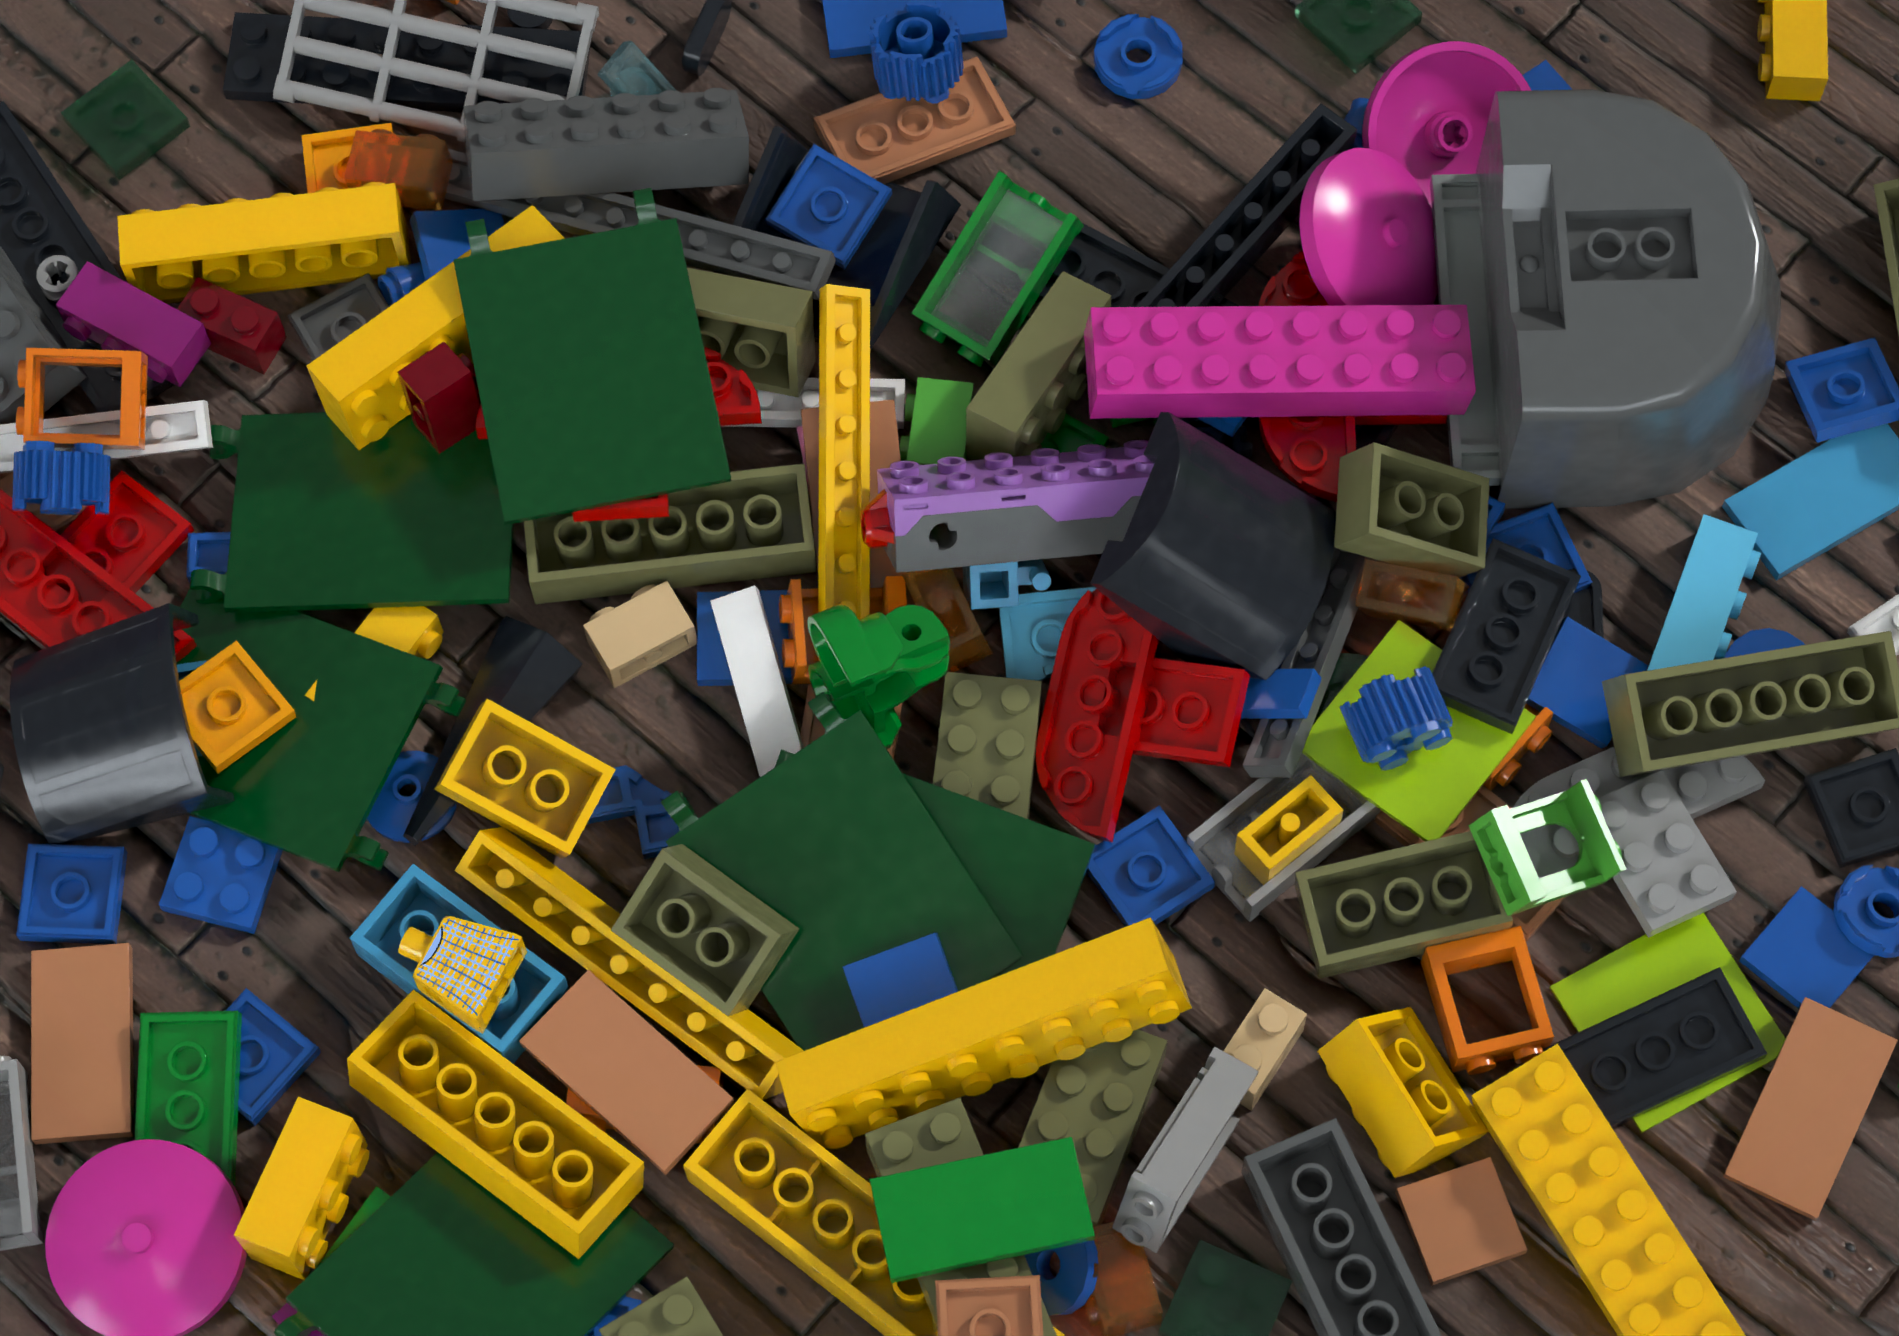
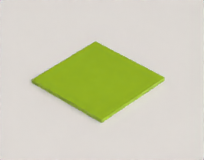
(1432, 784)
(1652, 968)

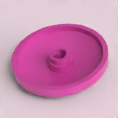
(1436, 108)
(1368, 232)
(145, 1240)

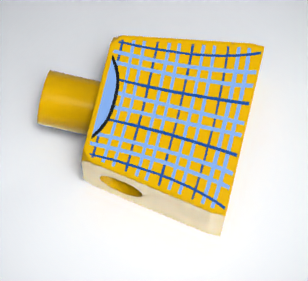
(464, 966)

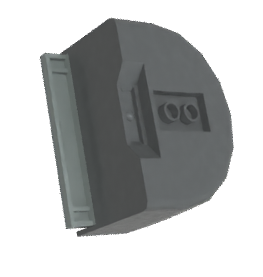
(1606, 298)

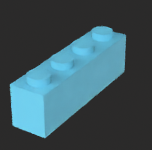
(1707, 595)

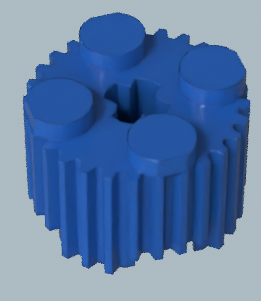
(916, 52)
(61, 479)
(1398, 718)

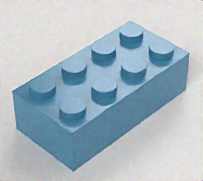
(422, 904)

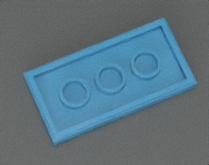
(1820, 498)

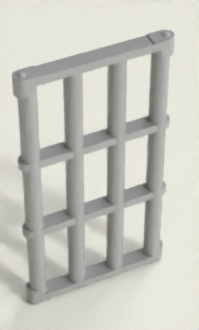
(388, 65)

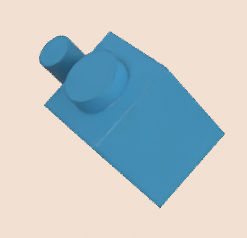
(998, 583)

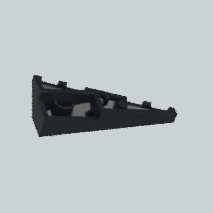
(520, 673)

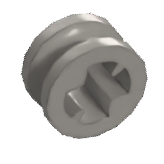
(51, 266)

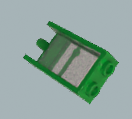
(995, 271)

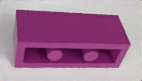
(132, 320)

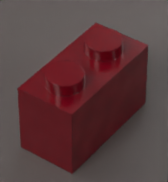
(235, 324)
(441, 396)

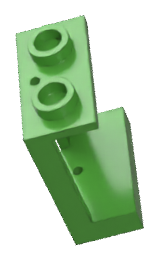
(1510, 865)

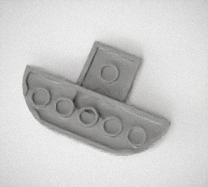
(1651, 818)

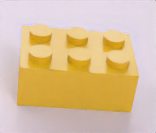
(525, 779)
(303, 1189)

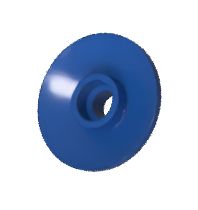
(391, 810)

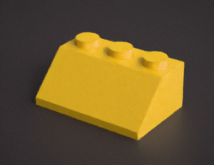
(1401, 1090)

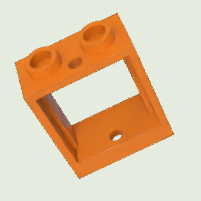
(133, 395)
(1473, 954)

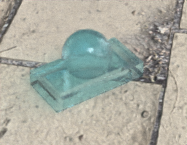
(632, 73)

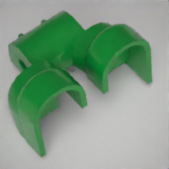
(876, 661)

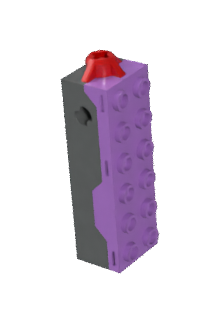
(1005, 506)

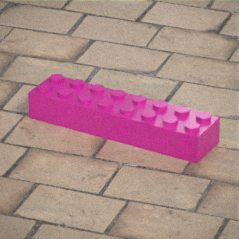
(1278, 361)

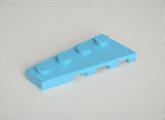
(1034, 631)

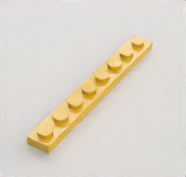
(843, 447)

